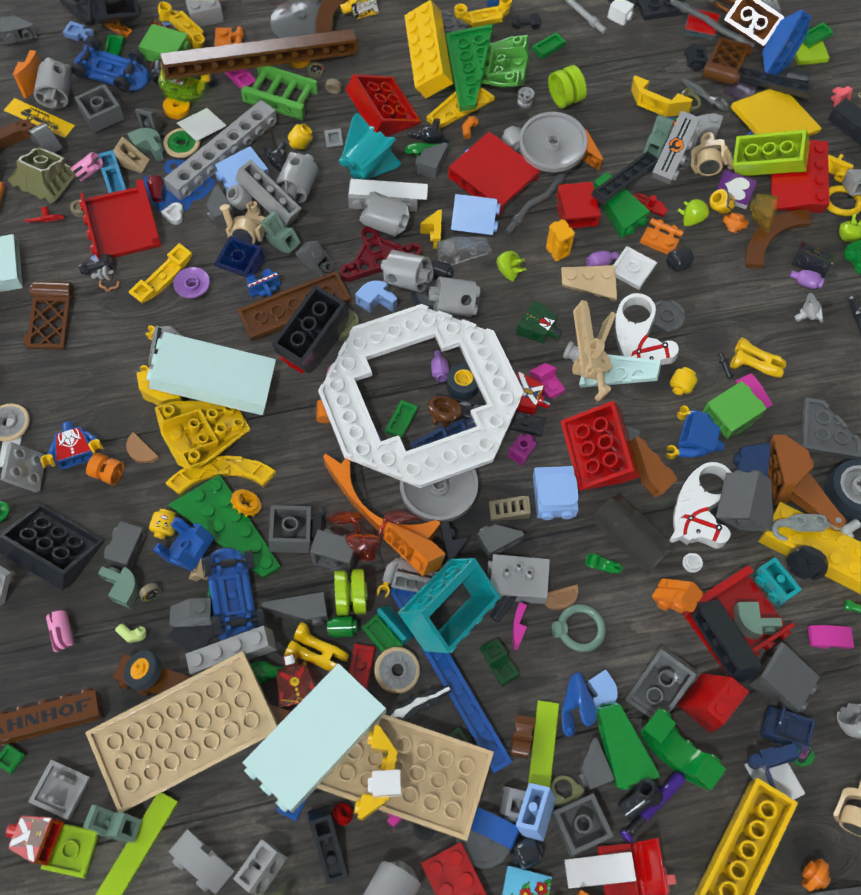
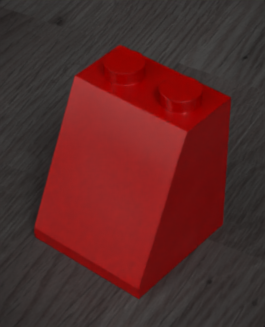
(712, 700)

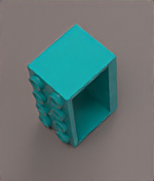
(436, 591)

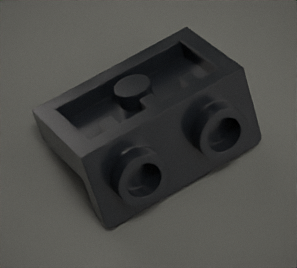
(813, 259)

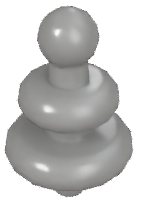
(104, 273)

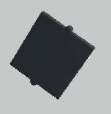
(191, 637)

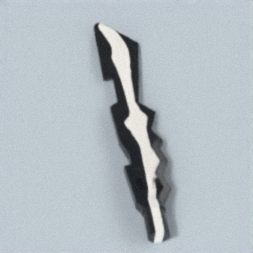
(418, 703)

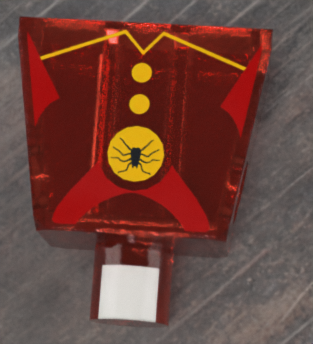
(293, 681)

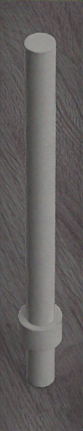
(593, 21)

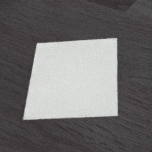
(201, 124)
(783, 778)

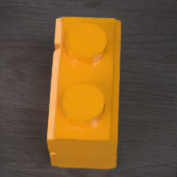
(560, 240)

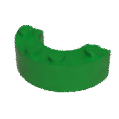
(680, 754)

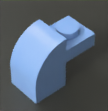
(373, 294)
(602, 688)

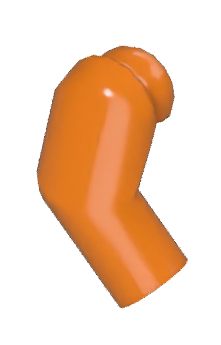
(466, 127)

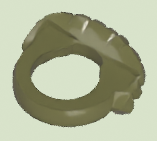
(688, 92)
(577, 791)

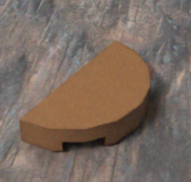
(139, 450)
(562, 598)

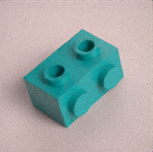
(776, 582)

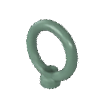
(560, 628)

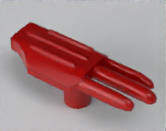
(652, 204)
(46, 217)

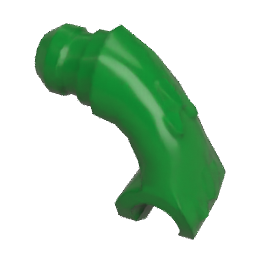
(597, 562)

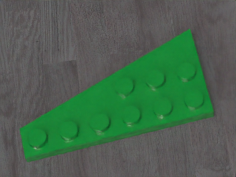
(468, 59)
(212, 509)

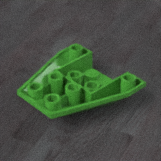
(507, 62)

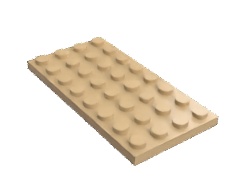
(181, 732)
(437, 776)

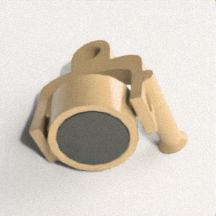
(707, 159)
(245, 226)
(848, 815)

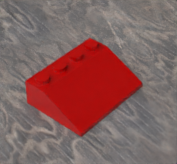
(382, 103)
(807, 188)
(600, 447)

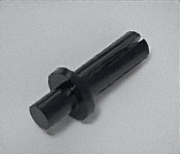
(724, 361)

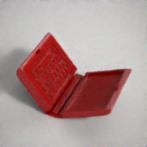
(647, 868)

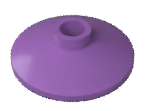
(189, 277)

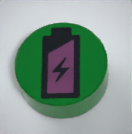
(805, 758)

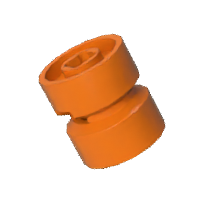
(104, 468)

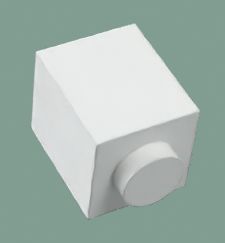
(621, 11)
(385, 784)

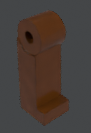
(14, 133)

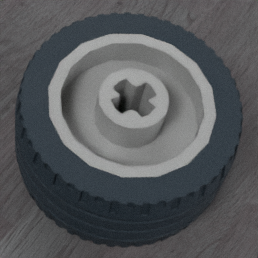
(844, 489)

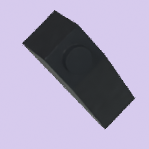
(327, 844)

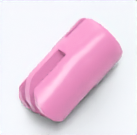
(88, 165)
(59, 630)

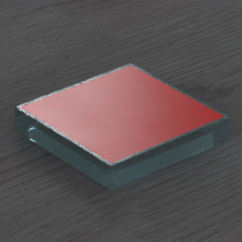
(697, 27)

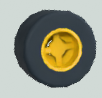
(457, 377)

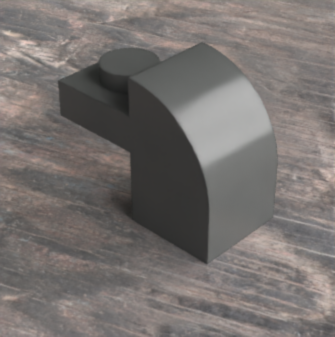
(44, 138)

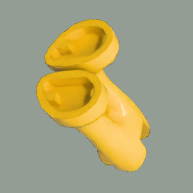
(770, 363)
(303, 636)

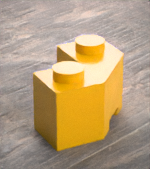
(154, 396)

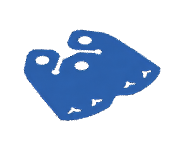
(169, 198)

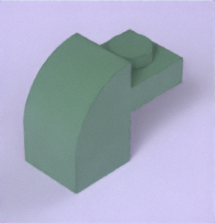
(659, 135)
(147, 140)
(279, 235)
(125, 585)
(751, 624)
(112, 824)

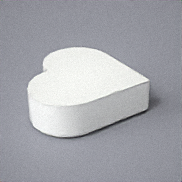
(173, 213)

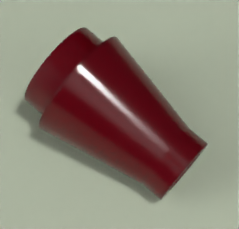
(155, 186)

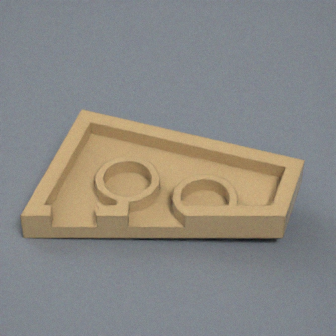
(591, 279)

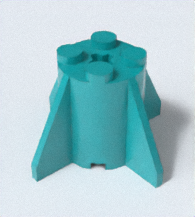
(367, 152)

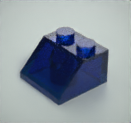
(240, 257)

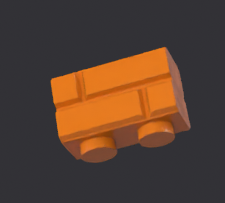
(677, 595)

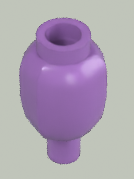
(601, 258)
(808, 279)
(439, 367)

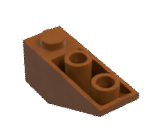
(653, 472)

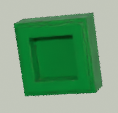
(11, 758)

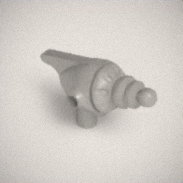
(811, 309)

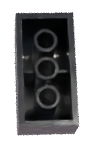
(312, 329)

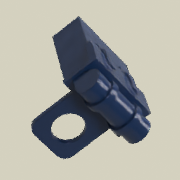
(787, 728)
(773, 757)

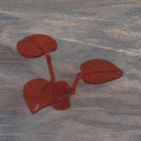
(366, 543)

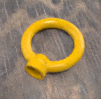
(843, 212)

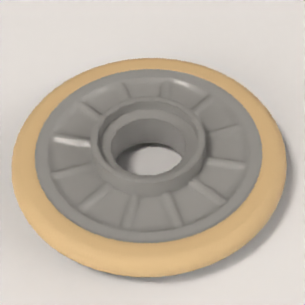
(20, 421)
(384, 674)

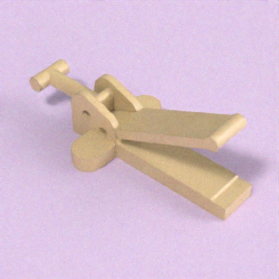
(592, 357)

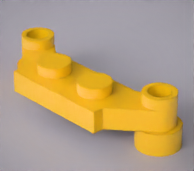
(483, 16)
(182, 23)

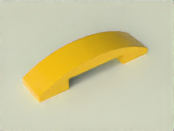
(163, 276)

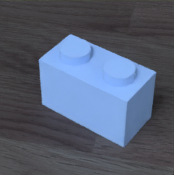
(536, 811)

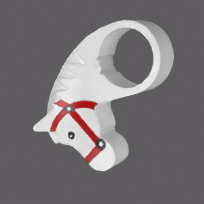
(633, 338)
(691, 513)

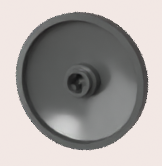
(295, 18)

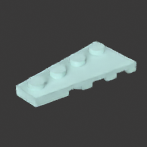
(627, 370)

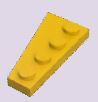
(449, 109)

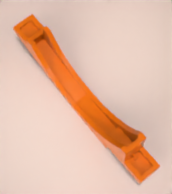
(342, 476)

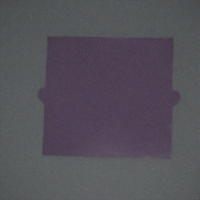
(740, 90)

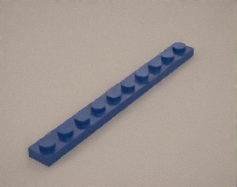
(461, 697)

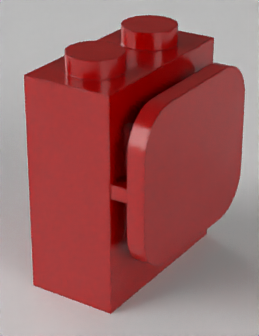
(577, 205)

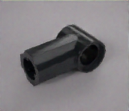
(640, 800)

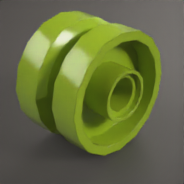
(567, 86)
(350, 592)

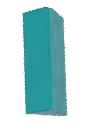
(395, 624)

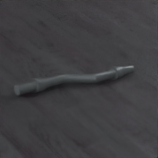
(685, 7)
(518, 218)

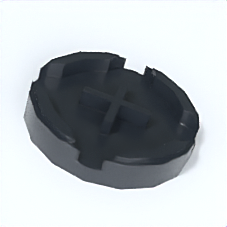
(807, 562)

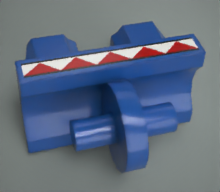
(264, 285)

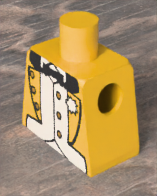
(360, 8)

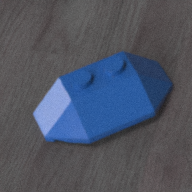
(785, 42)

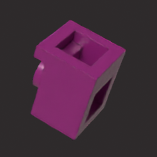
(522, 454)

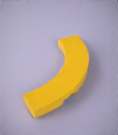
(224, 466)

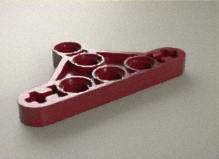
(369, 257)

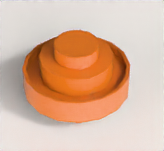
(735, 222)
(816, 875)

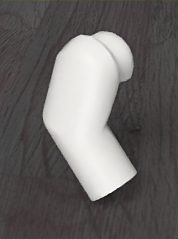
(850, 527)

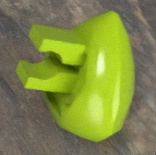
(695, 212)
(850, 230)
(509, 264)

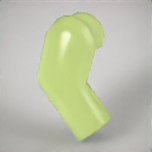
(131, 635)

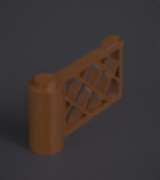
(722, 71)
(54, 293)

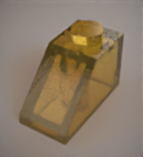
(764, 210)

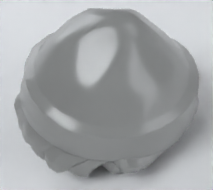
(850, 720)

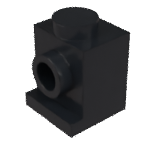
(696, 60)

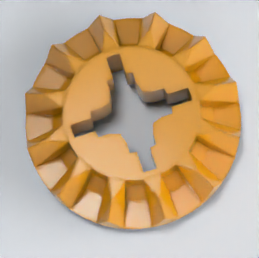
(247, 497)

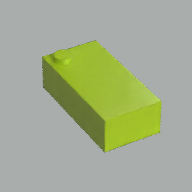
(771, 153)

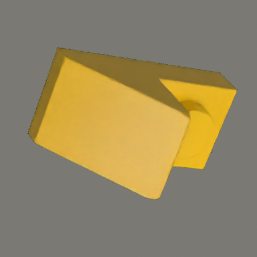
(432, 226)

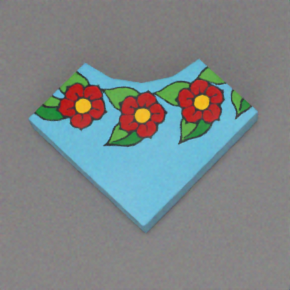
(525, 882)

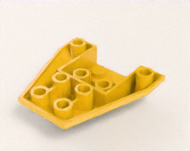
(199, 430)

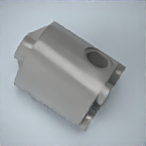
(52, 84)
(297, 176)
(385, 214)
(407, 271)
(448, 294)
(393, 879)

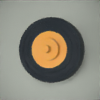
(142, 670)

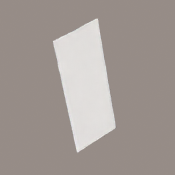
(600, 870)

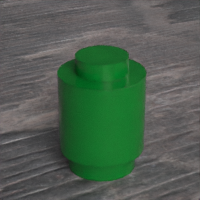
(342, 627)

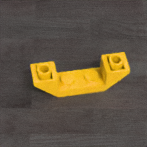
(658, 103)
(379, 743)

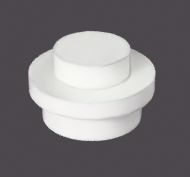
(692, 562)

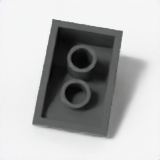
(661, 683)

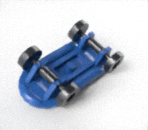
(110, 68)
(231, 592)

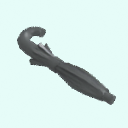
(713, 101)

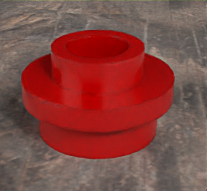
(342, 814)

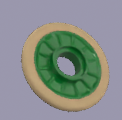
(180, 151)

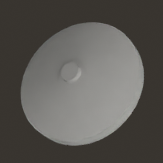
(553, 142)
(443, 499)

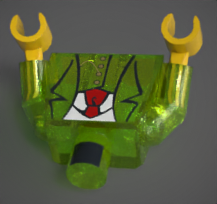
(182, 88)

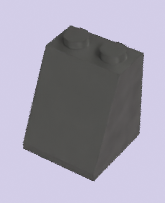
(746, 501)
(785, 679)

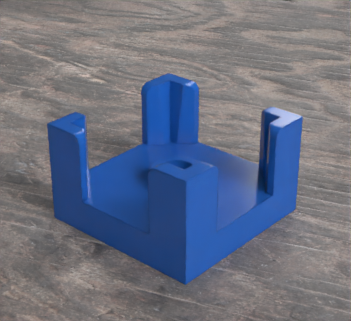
(187, 547)

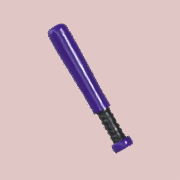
(668, 790)

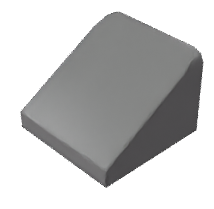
(333, 138)

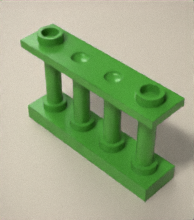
(280, 104)

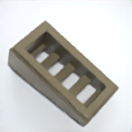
(517, 501)

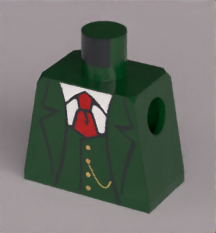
(538, 324)

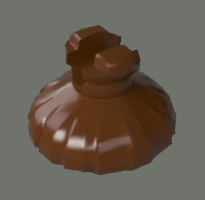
(444, 410)

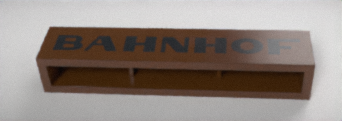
(50, 716)

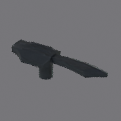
(856, 311)

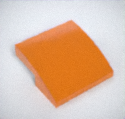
(26, 73)

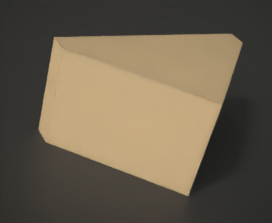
(130, 156)

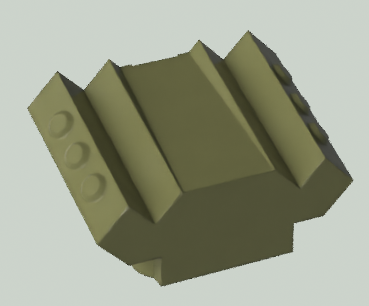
(42, 174)

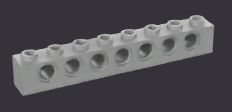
(227, 143)

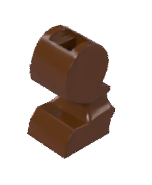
(522, 736)

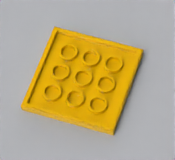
(773, 113)

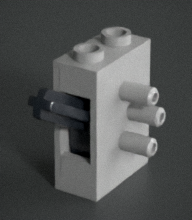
(519, 581)

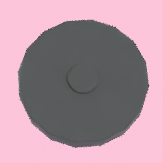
(483, 851)

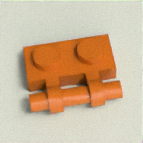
(225, 36)
(658, 240)

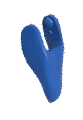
(577, 696)

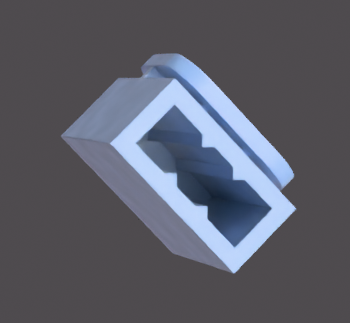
(555, 492)

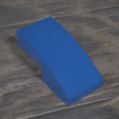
(494, 828)

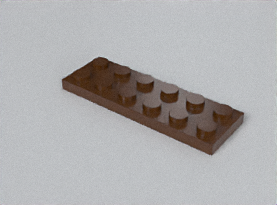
(275, 311)

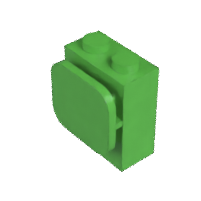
(163, 40)
(735, 409)

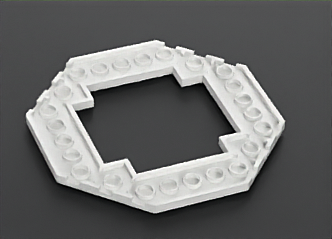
(445, 456)

